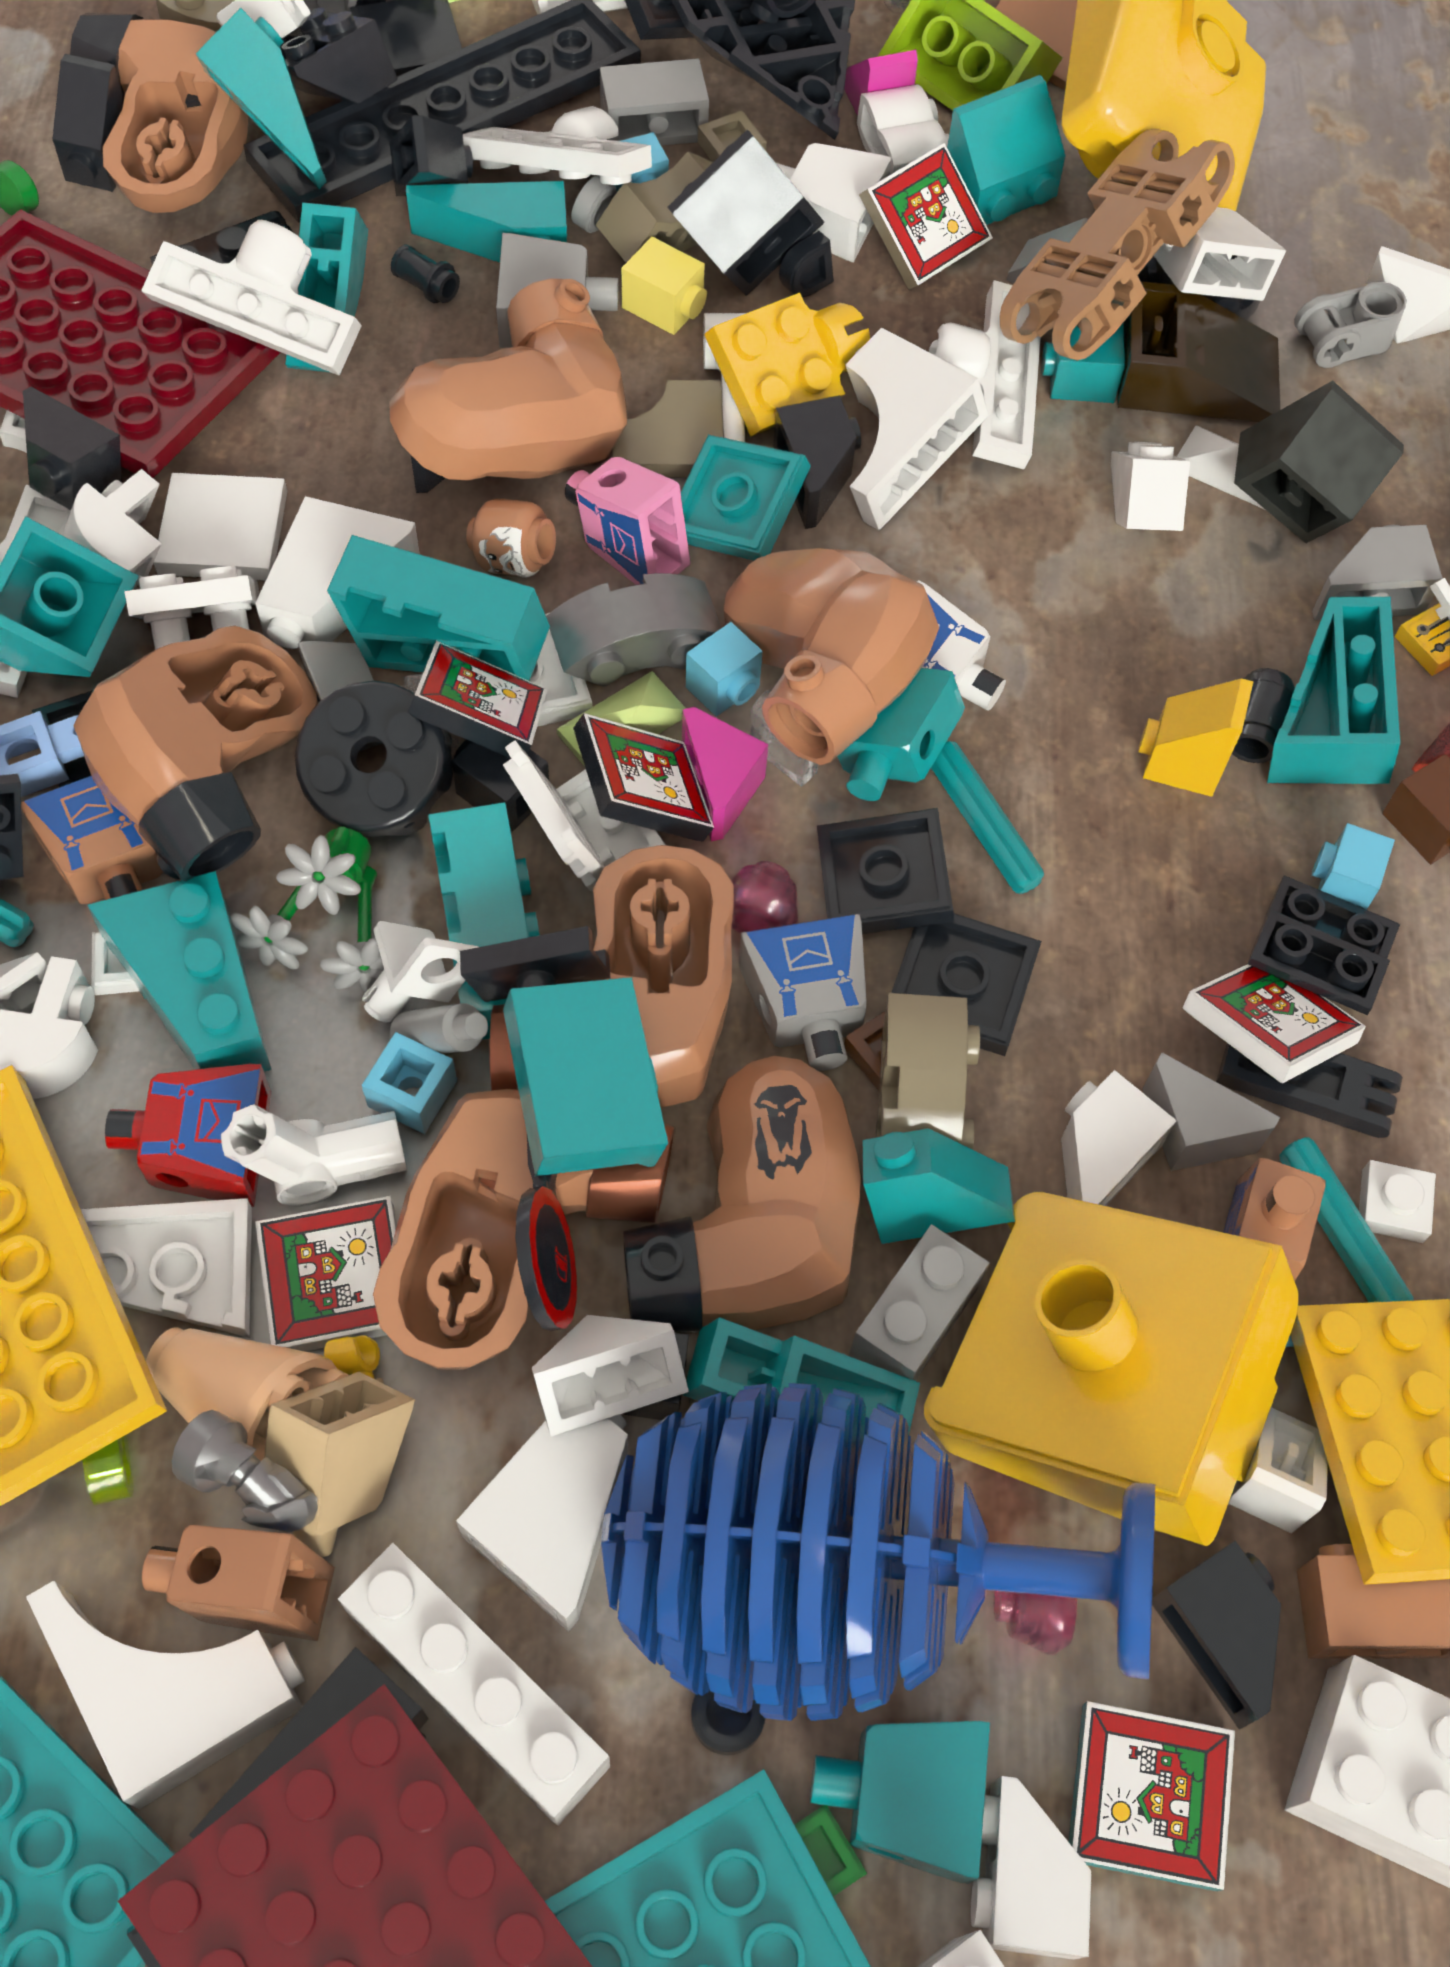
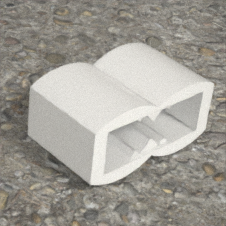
(899, 124)

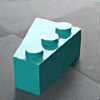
(407, 601)
(1346, 702)
(481, 884)
(188, 968)

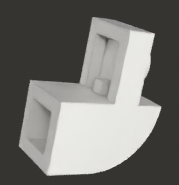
(111, 523)
(52, 1042)

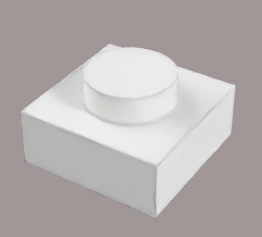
(1397, 1200)

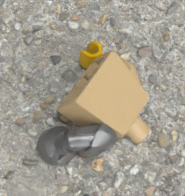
(323, 1451)

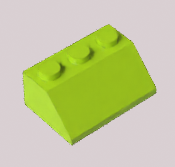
(968, 49)

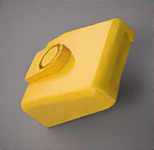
(1166, 70)
(1120, 1360)

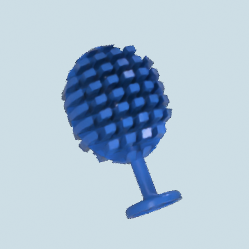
(806, 1557)

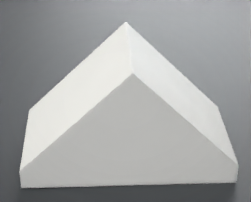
(1285, 1475)

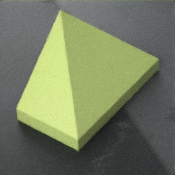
(642, 705)

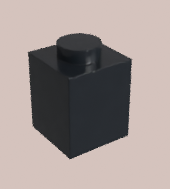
(484, 780)

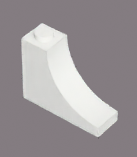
(922, 414)
(165, 1712)

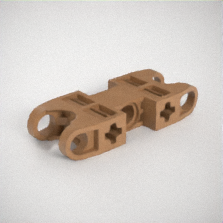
(1137, 210)

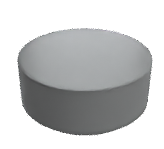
(591, 204)

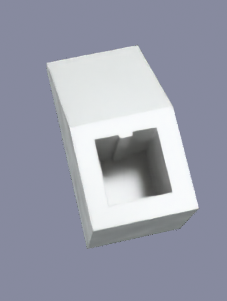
(1149, 487)
(1033, 1882)

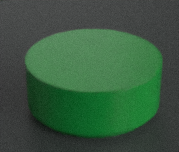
(16, 189)

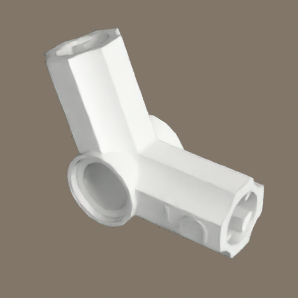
(313, 1158)

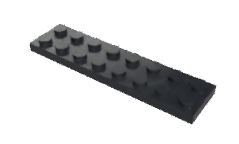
(471, 88)

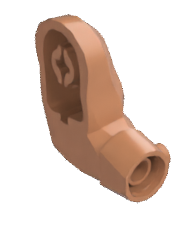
(843, 635)

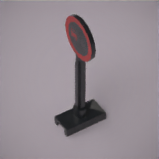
(542, 1230)

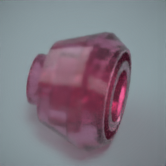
(764, 898)
(1036, 1619)

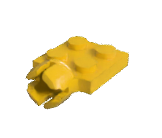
(784, 356)

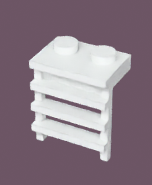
(573, 819)

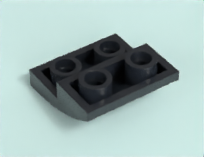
(1324, 945)

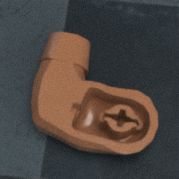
(522, 409)

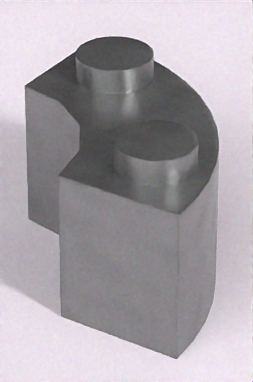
(633, 627)

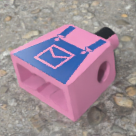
(631, 518)

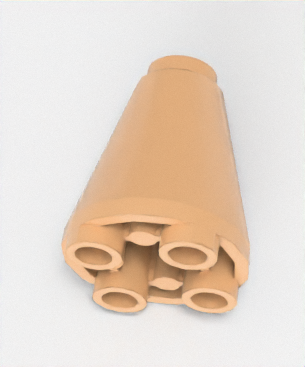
(233, 1376)

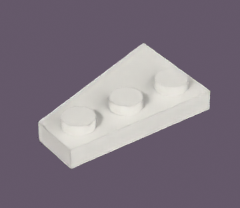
(180, 1259)

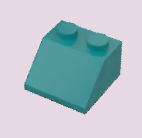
(1008, 149)
(57, 602)

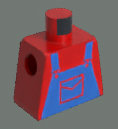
(183, 1130)

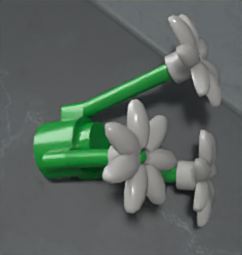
(334, 867)

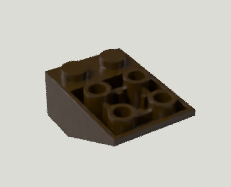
(1197, 359)

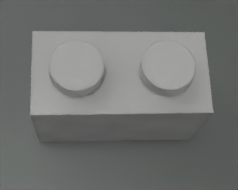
(657, 99)
(919, 1305)

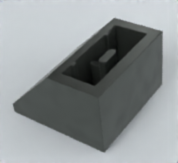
(1315, 461)

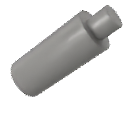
(442, 1027)

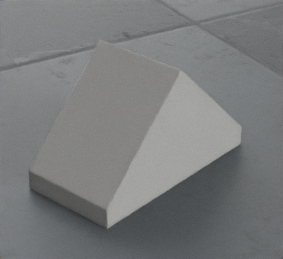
(1210, 1118)

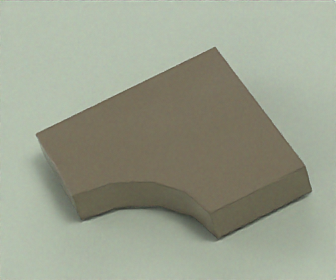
(675, 428)

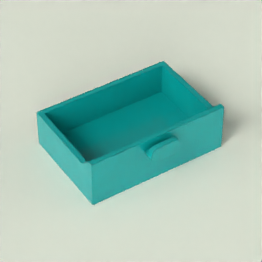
(584, 1076)

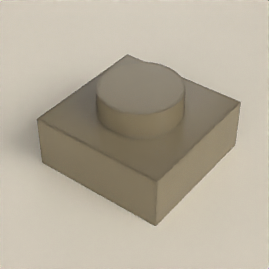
(722, 132)

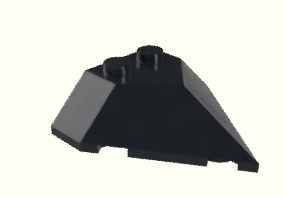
(794, 59)

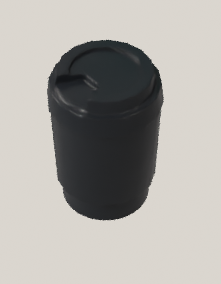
(1264, 715)

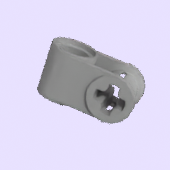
(1356, 323)

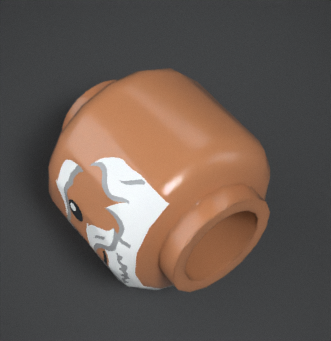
(511, 537)

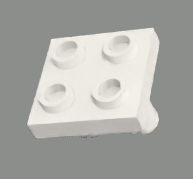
(168, 602)

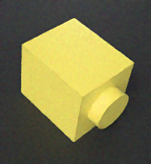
(663, 285)

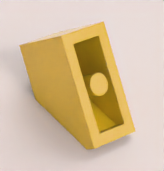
(1195, 736)

